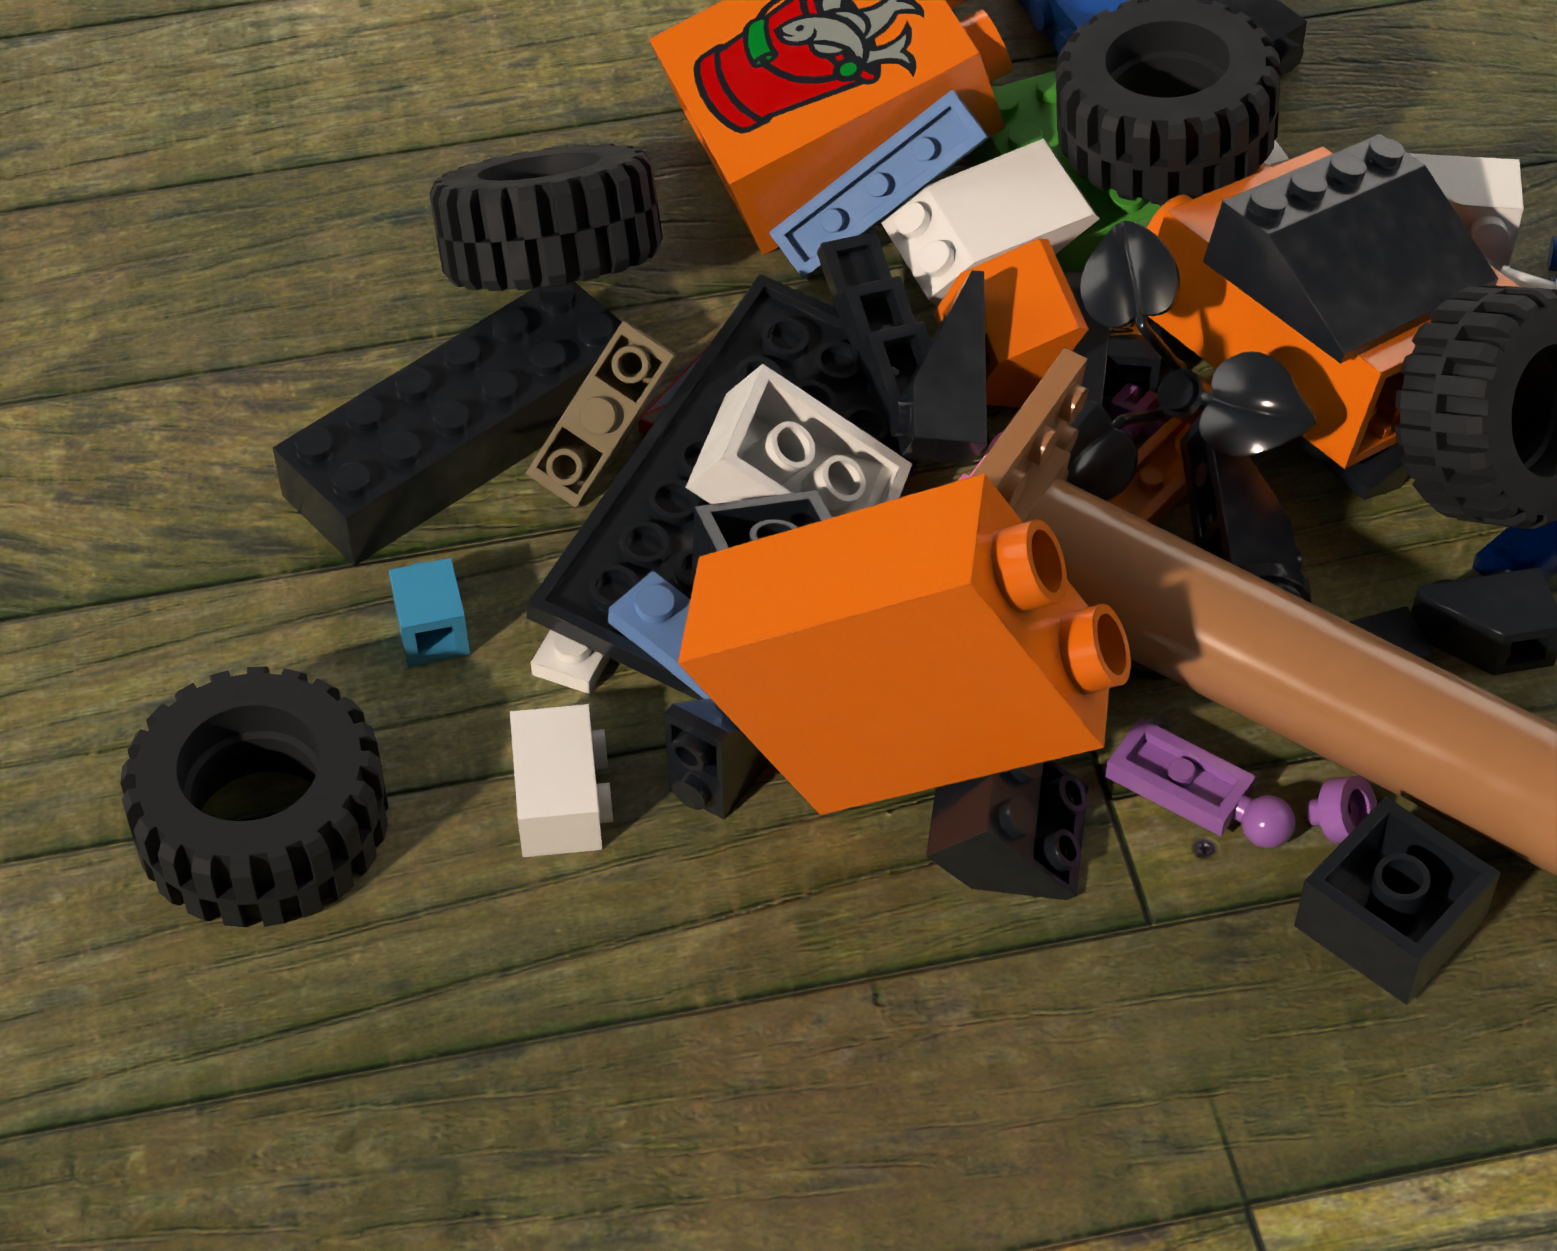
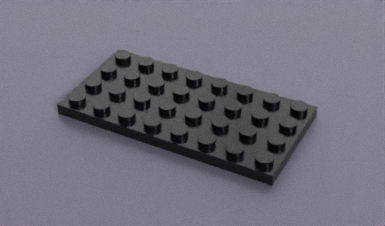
(647, 511)

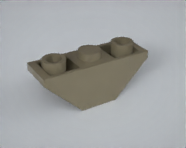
(602, 414)

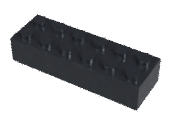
(444, 421)

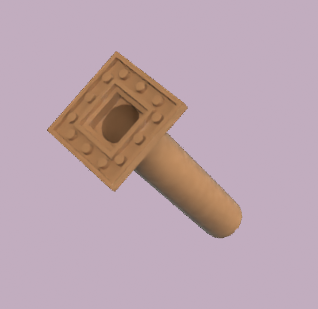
(1280, 655)

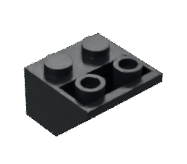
(1012, 831)

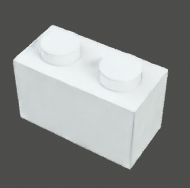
(557, 780)

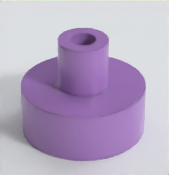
(1341, 806)

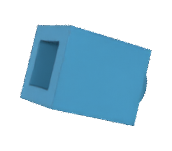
(429, 612)

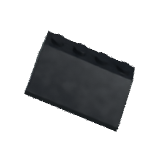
(1348, 247)

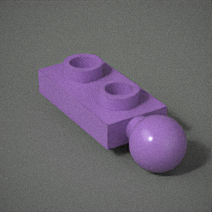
(1198, 785)

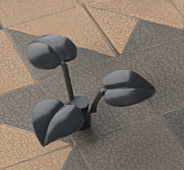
(1247, 403)

